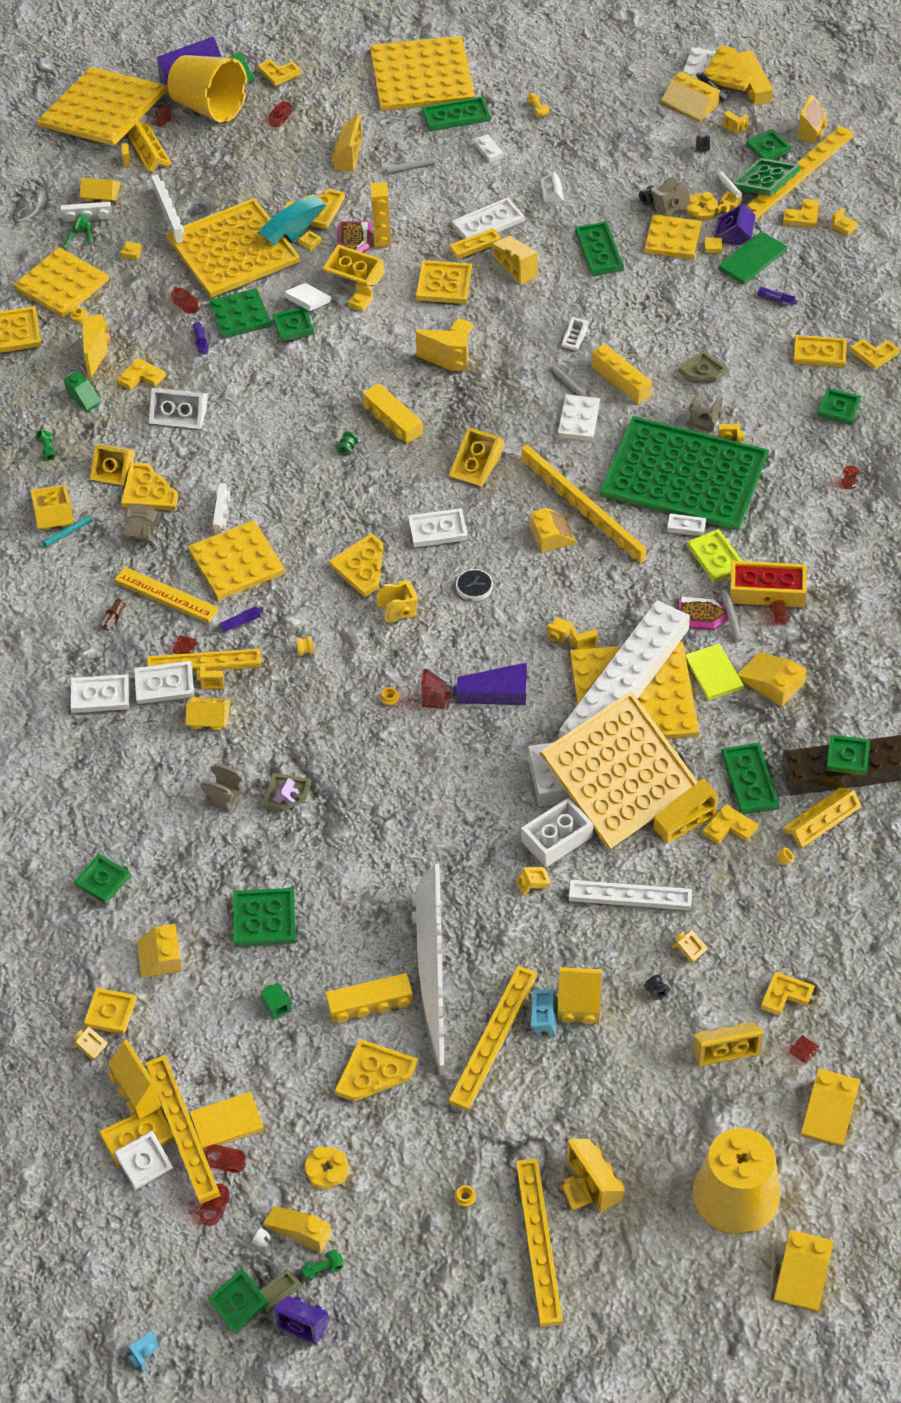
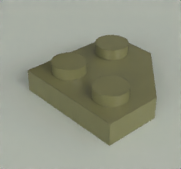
(703, 368)
(301, 784)

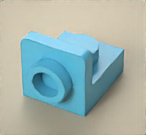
(143, 1347)

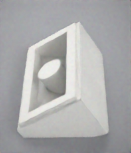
(551, 188)

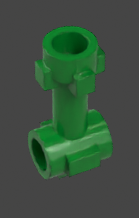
(46, 438)
(333, 1261)

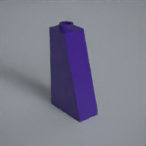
(493, 686)

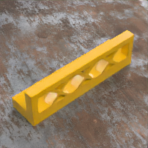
(147, 146)
(822, 816)

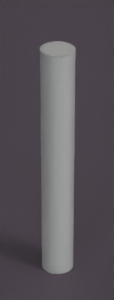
(410, 165)
(567, 381)
(731, 615)

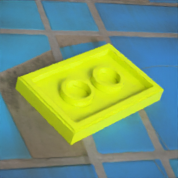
(714, 554)
(714, 672)

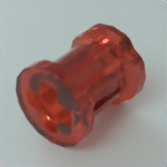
(850, 474)
(779, 611)

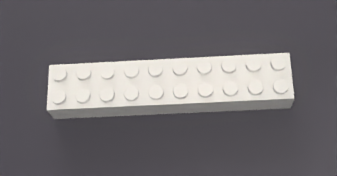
(634, 662)

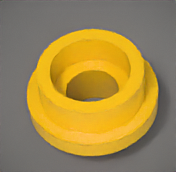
(77, 313)
(389, 692)
(465, 1190)

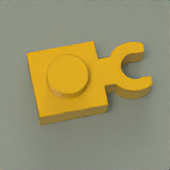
(728, 202)

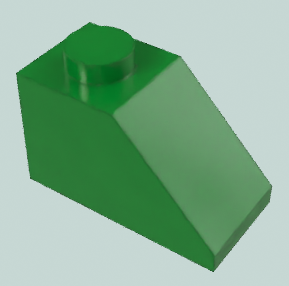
(81, 391)

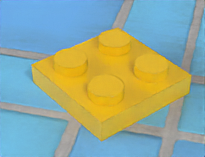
(110, 1011)

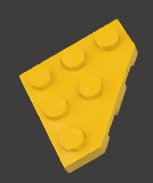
(728, 69)
(333, 200)
(148, 489)
(361, 564)
(374, 1070)

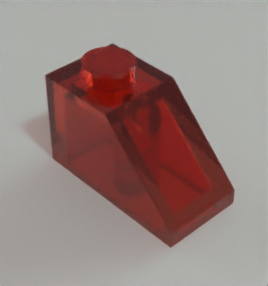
(433, 691)

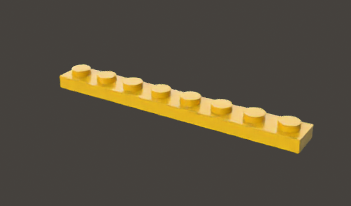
(492, 1038)
(183, 1130)
(539, 1243)

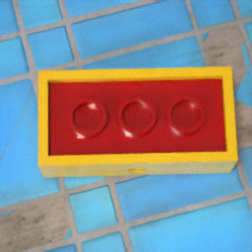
(767, 582)

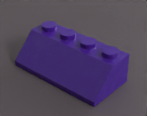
(202, 48)

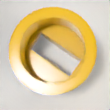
(784, 857)

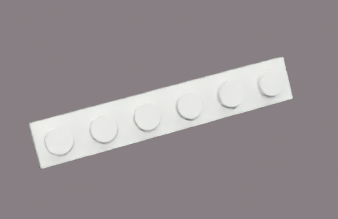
(168, 209)
(630, 895)

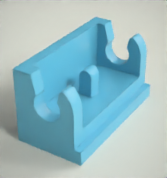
(544, 1012)

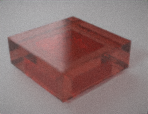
(163, 115)
(184, 645)
(804, 1049)

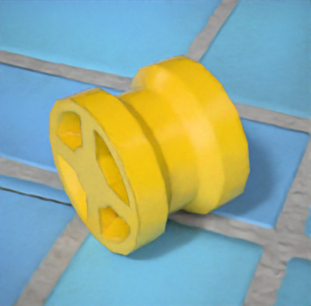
(304, 646)

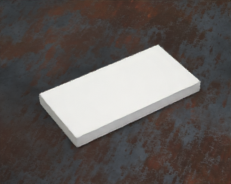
(497, 216)

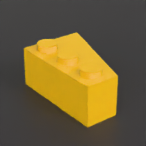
(516, 258)
(687, 812)

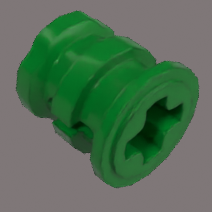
(347, 443)

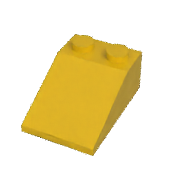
(94, 341)
(443, 348)
(476, 457)
(52, 507)
(773, 677)
(579, 995)
(830, 1107)
(803, 1270)

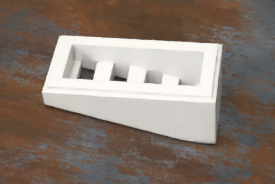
(577, 323)

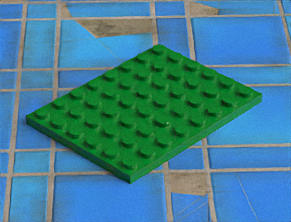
(685, 472)

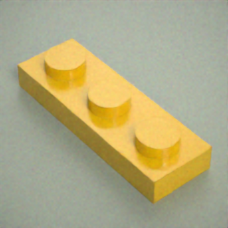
(474, 243)

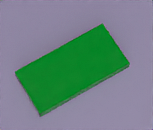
(456, 113)
(599, 248)
(752, 257)
(750, 778)

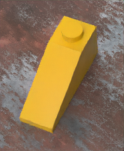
(299, 1227)

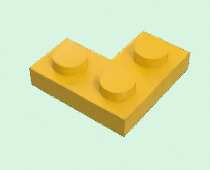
(277, 74)
(805, 217)
(874, 356)
(139, 371)
(729, 821)
(784, 988)

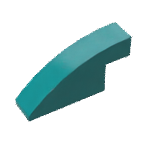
(292, 220)

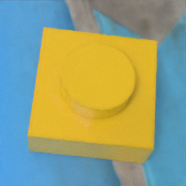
(131, 250)

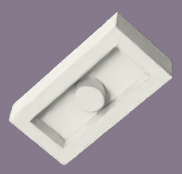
(488, 148)
(686, 525)

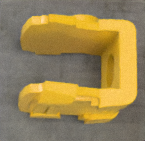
(398, 601)

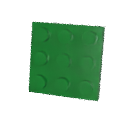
(766, 176)
(239, 313)
(264, 917)

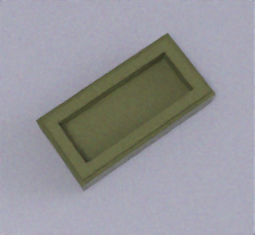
(279, 1288)

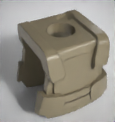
(670, 196)
(697, 412)
(140, 522)
(225, 789)

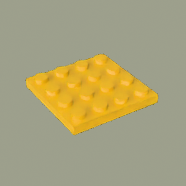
(61, 282)
(236, 560)

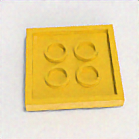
(673, 237)
(444, 282)
(19, 329)

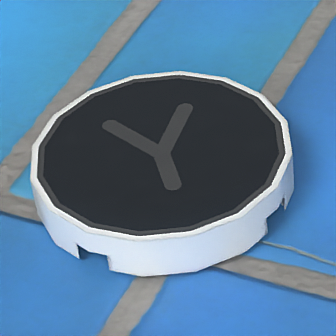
(474, 585)

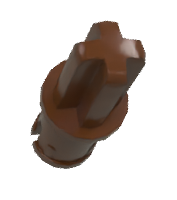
(112, 614)

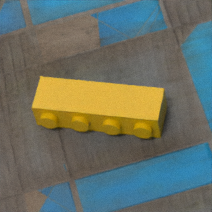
(759, 88)
(380, 214)
(621, 373)
(392, 413)
(369, 998)

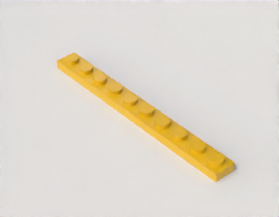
(807, 165)
(584, 504)

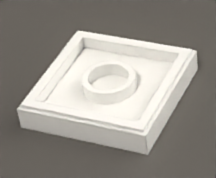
(307, 296)
(143, 1160)

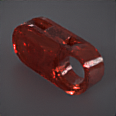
(282, 111)
(187, 303)
(230, 1159)
(217, 1204)

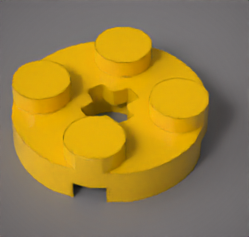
(702, 199)
(323, 1156)

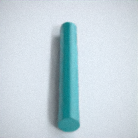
(70, 529)

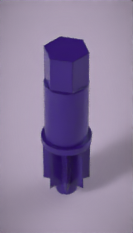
(773, 295)
(201, 341)
(240, 619)

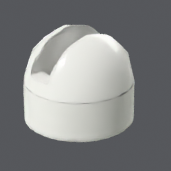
(261, 1238)

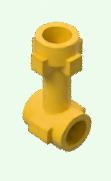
(539, 110)

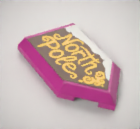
(354, 235)
(703, 612)

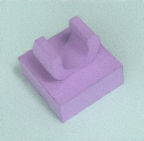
(284, 792)

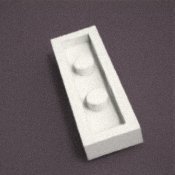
(92, 211)
(221, 509)

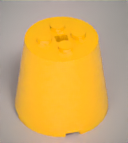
(208, 85)
(738, 1182)

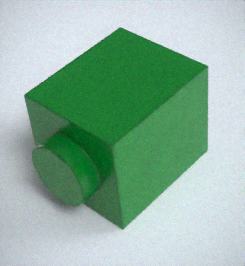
(275, 1001)

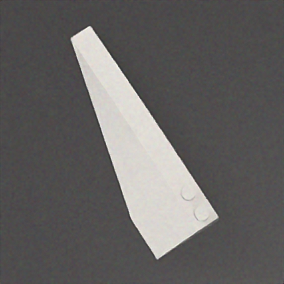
(430, 958)

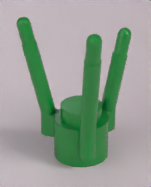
(80, 225)

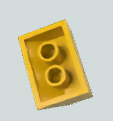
(691, 96)
(348, 145)
(355, 265)
(727, 1043)
(133, 1081)
(588, 1163)

